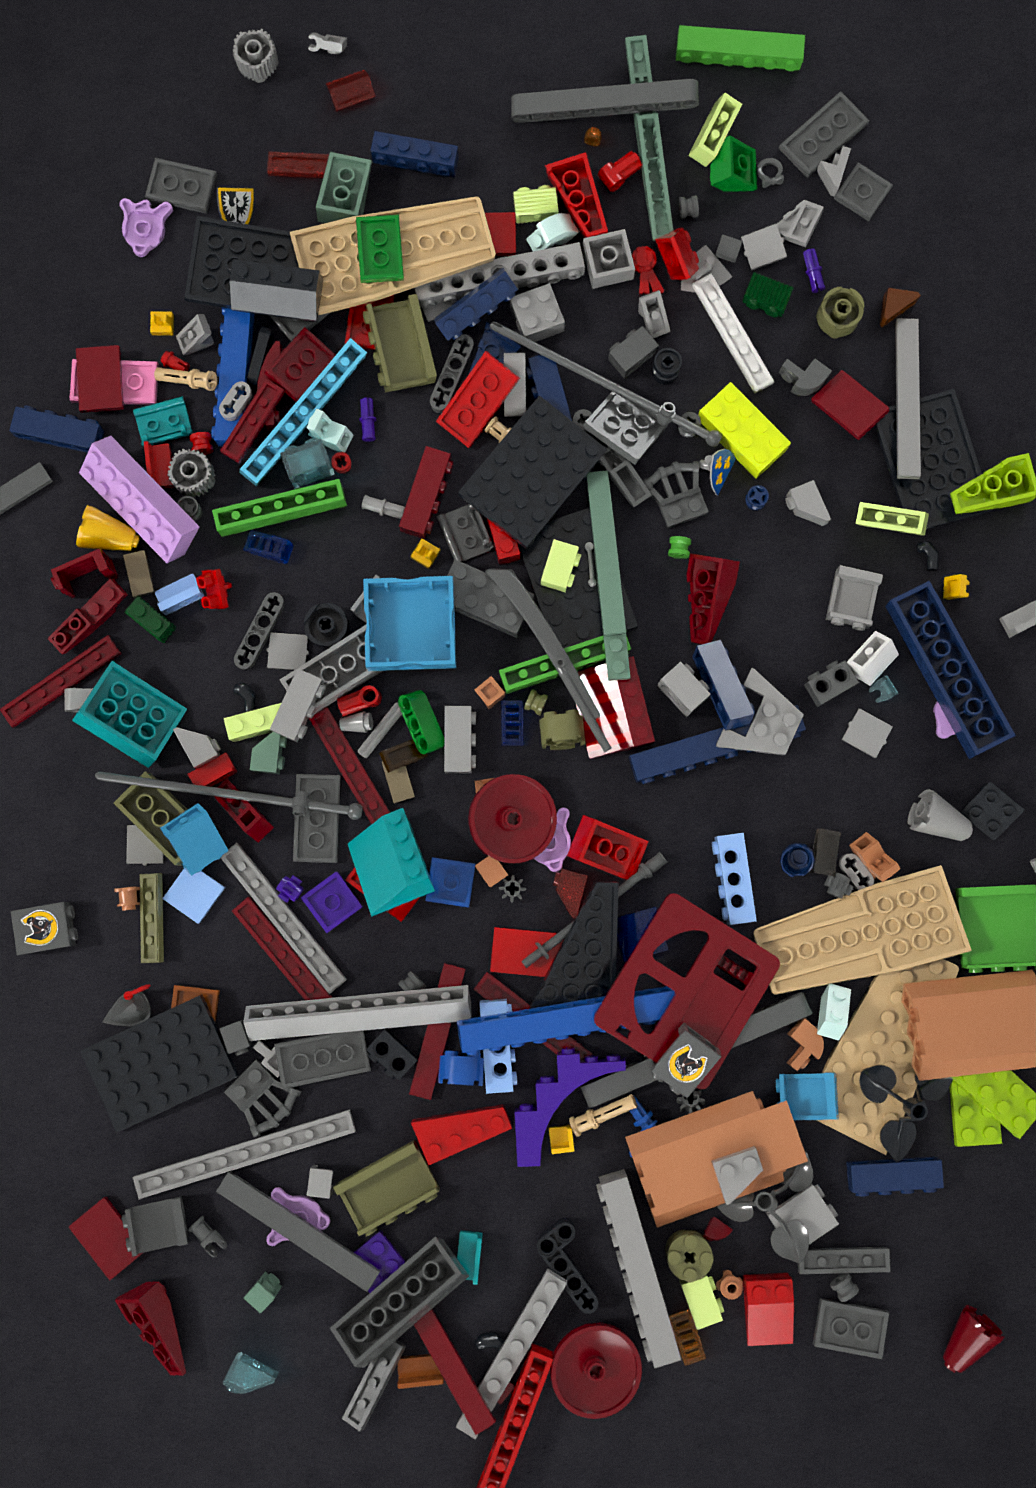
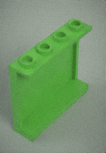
(998, 927)

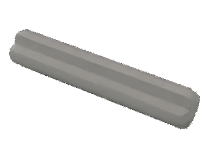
(380, 731)

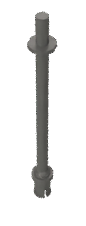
(644, 871)

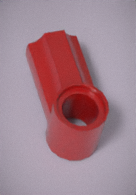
(614, 174)
(357, 701)

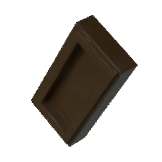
(401, 755)

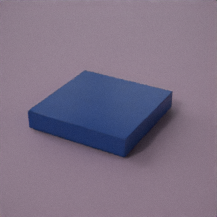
(451, 882)

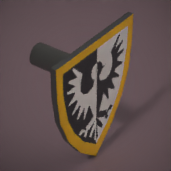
(235, 204)

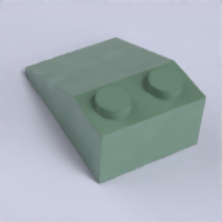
(343, 188)

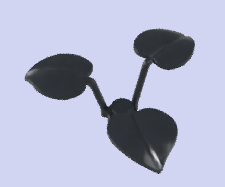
(899, 1136)

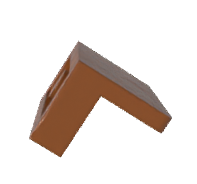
(418, 1371)

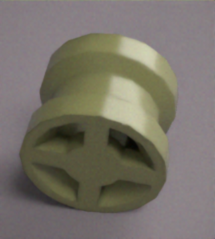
(536, 702)

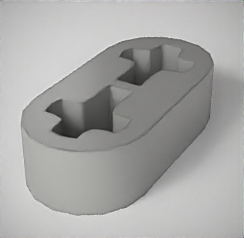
(231, 398)
(860, 868)

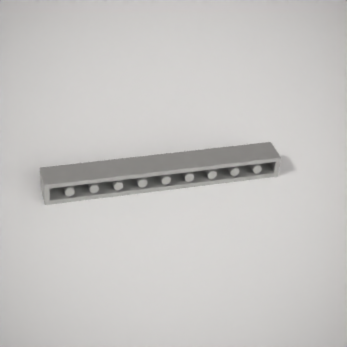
(357, 1013)

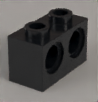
(396, 1049)

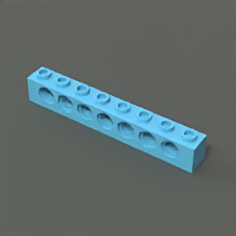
(298, 416)

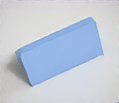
(178, 594)

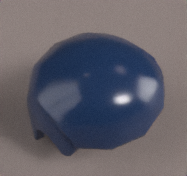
(797, 859)

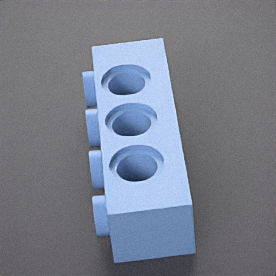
(746, 911)
(495, 1081)

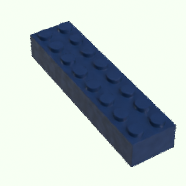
(949, 670)

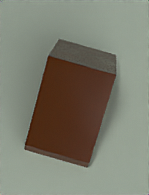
(895, 303)

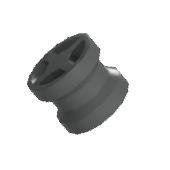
(688, 207)
(693, 417)
(577, 418)
(412, 982)
(844, 1287)

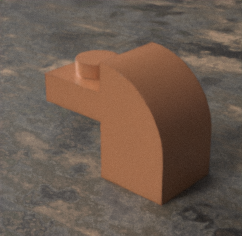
(874, 857)
(811, 1044)

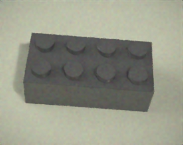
(483, 600)

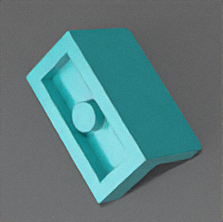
(469, 1253)

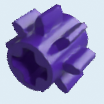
(290, 888)

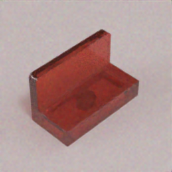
(350, 90)

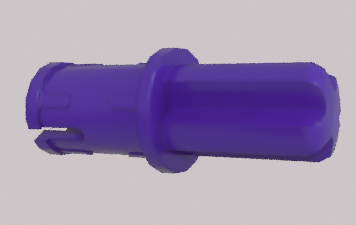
(813, 270)
(367, 419)

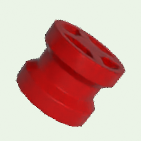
(201, 442)

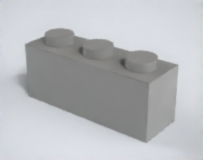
(298, 705)
(459, 740)

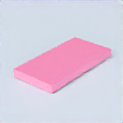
(137, 382)

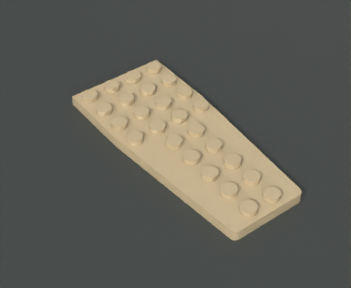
(434, 244)
(866, 933)
(875, 1038)

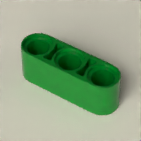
(421, 722)

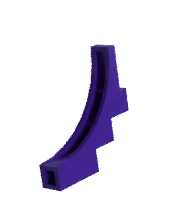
(550, 1092)

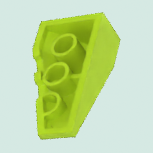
(1002, 486)

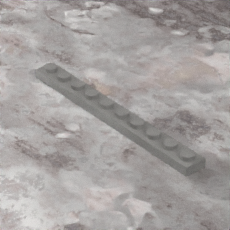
(244, 1154)

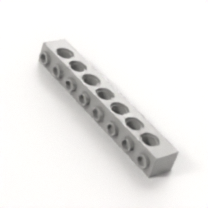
(527, 262)

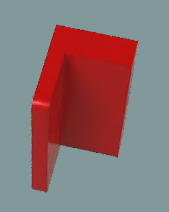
(157, 463)
(213, 771)

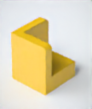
(561, 1139)

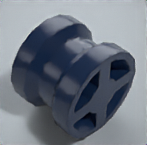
(759, 494)

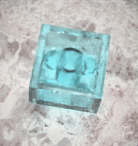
(307, 462)

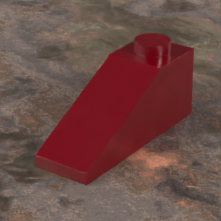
(245, 814)

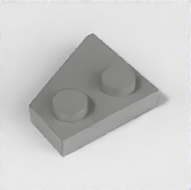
(800, 223)
(736, 1172)

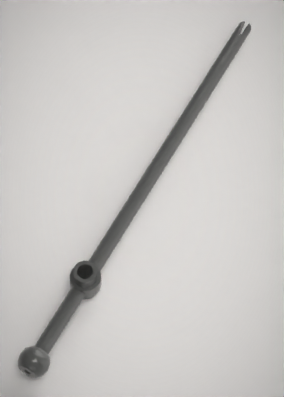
(665, 412)
(299, 803)

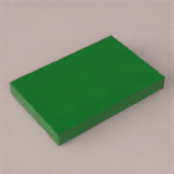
(379, 248)

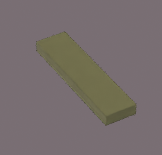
(151, 918)

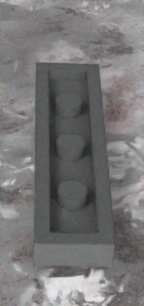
(845, 1260)
(372, 1386)

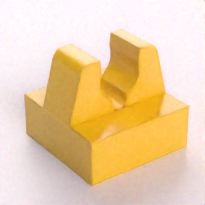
(162, 323)
(425, 553)
(955, 587)

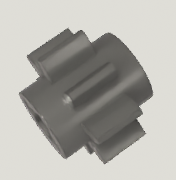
(517, 884)
(838, 885)
(691, 1107)

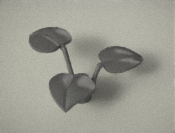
(791, 1239)

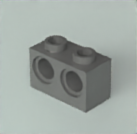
(832, 686)

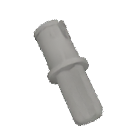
(382, 507)

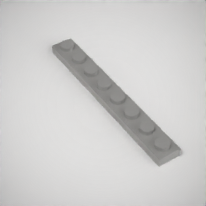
(517, 1342)

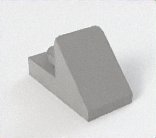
(832, 173)
(654, 314)
(195, 335)

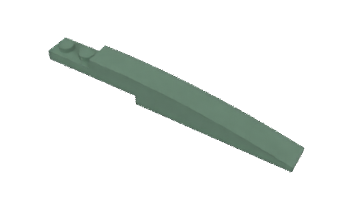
(649, 143)
(608, 576)

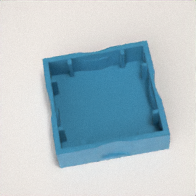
(409, 623)

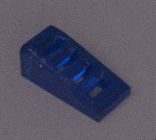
(280, 553)
(512, 704)

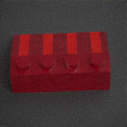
(621, 709)

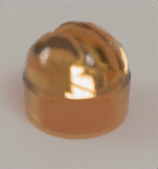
(593, 137)

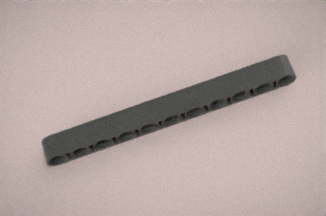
(639, 1072)

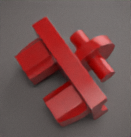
(215, 588)

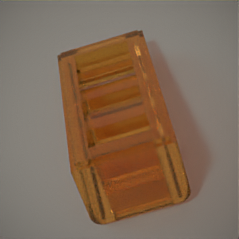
(694, 1356)

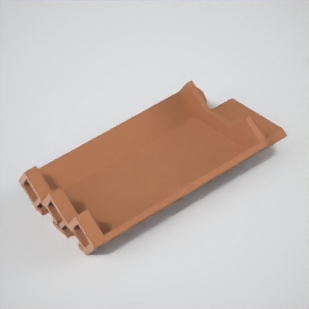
(972, 1024)
(678, 1154)

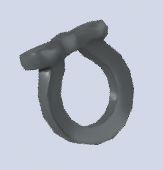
(766, 181)

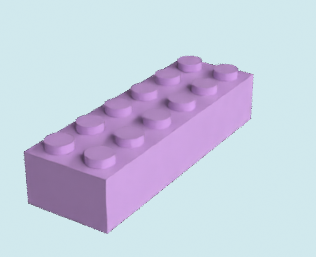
(138, 499)

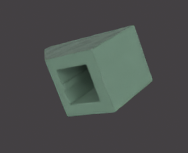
(267, 754)
(263, 1291)

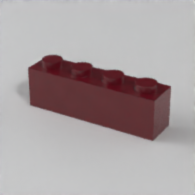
(425, 492)

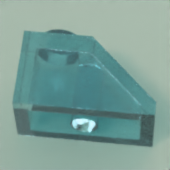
(248, 1375)

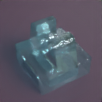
(886, 688)

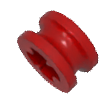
(346, 468)

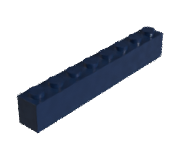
(686, 754)

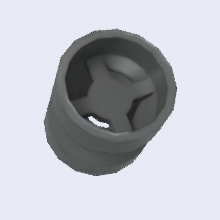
(187, 504)

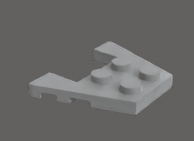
(772, 724)

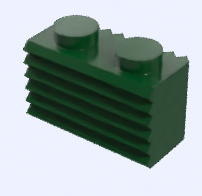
(767, 295)
(150, 619)

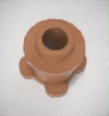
(128, 898)
(726, 1280)

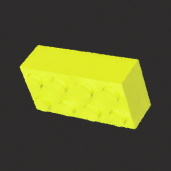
(744, 430)

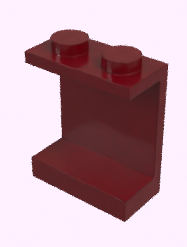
(82, 565)

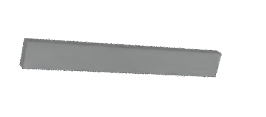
(908, 399)
(283, 918)

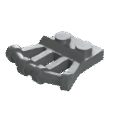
(682, 506)
(250, 1087)

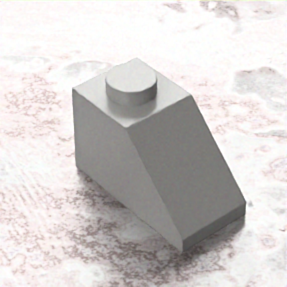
(808, 504)
(198, 747)

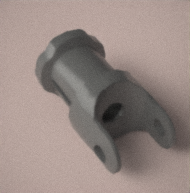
(207, 1236)

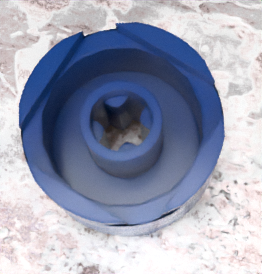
(461, 1069)

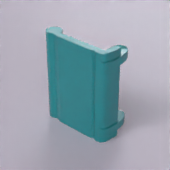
(163, 421)

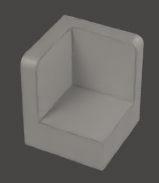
(320, 1182)

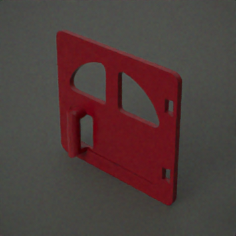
(701, 997)

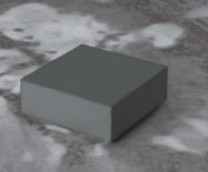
(728, 248)

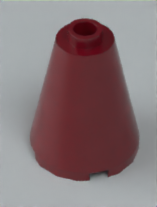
(971, 1339)

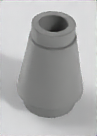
(357, 722)

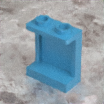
(195, 839)
(809, 1095)

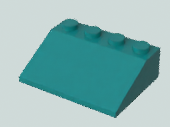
(129, 714)
(390, 863)

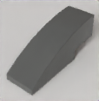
(624, 477)

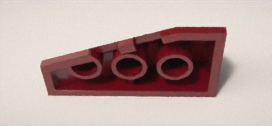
(710, 589)
(152, 1313)

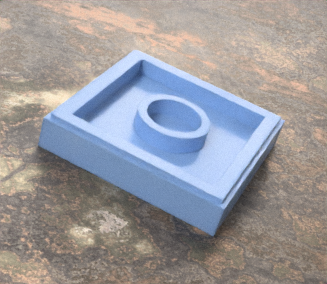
(194, 894)

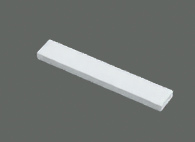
(733, 333)

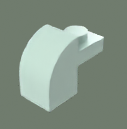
(553, 230)
(332, 434)

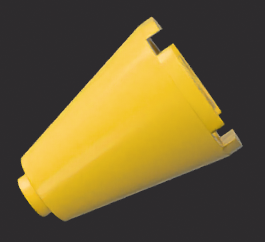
(105, 532)

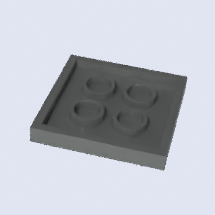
(624, 426)

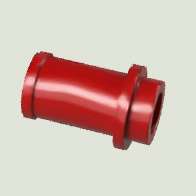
(170, 360)

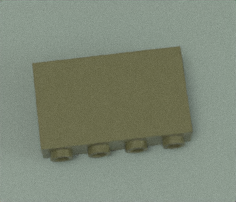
(400, 344)
(387, 1188)

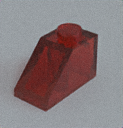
(570, 889)

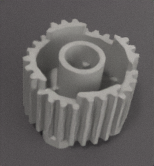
(255, 55)
(197, 482)

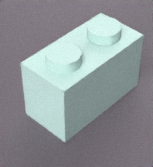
(834, 1011)

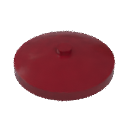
(512, 818)
(595, 1370)

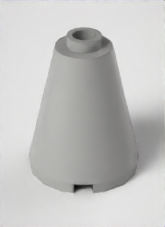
(938, 818)

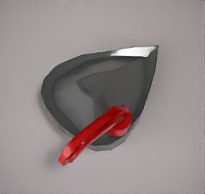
(130, 1008)

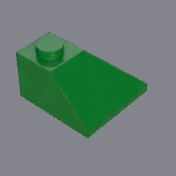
(734, 167)

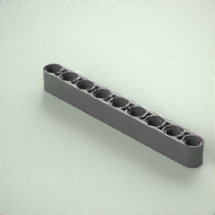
(605, 100)

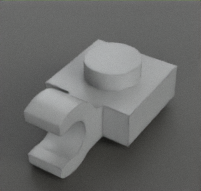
(332, 43)
(270, 1059)

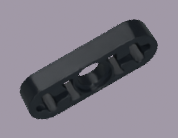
(261, 350)

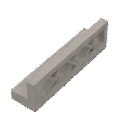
(1019, 619)

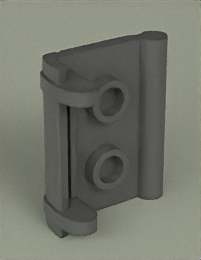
(465, 533)

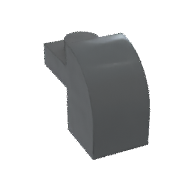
(806, 381)

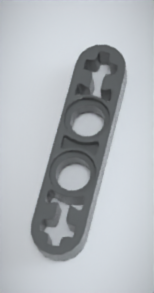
(454, 374)
(255, 629)

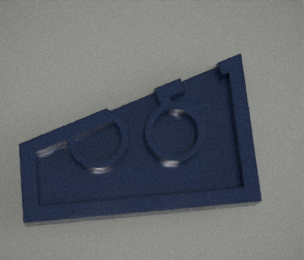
(496, 345)

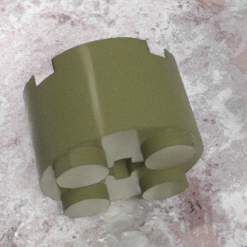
(840, 312)
(562, 730)
(684, 1267)

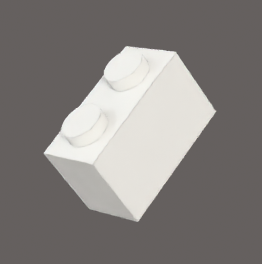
(873, 658)

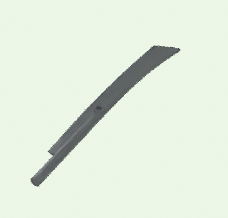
(521, 599)

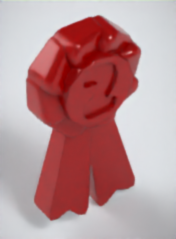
(644, 262)

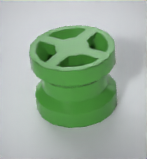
(679, 547)

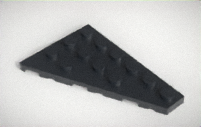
(588, 954)

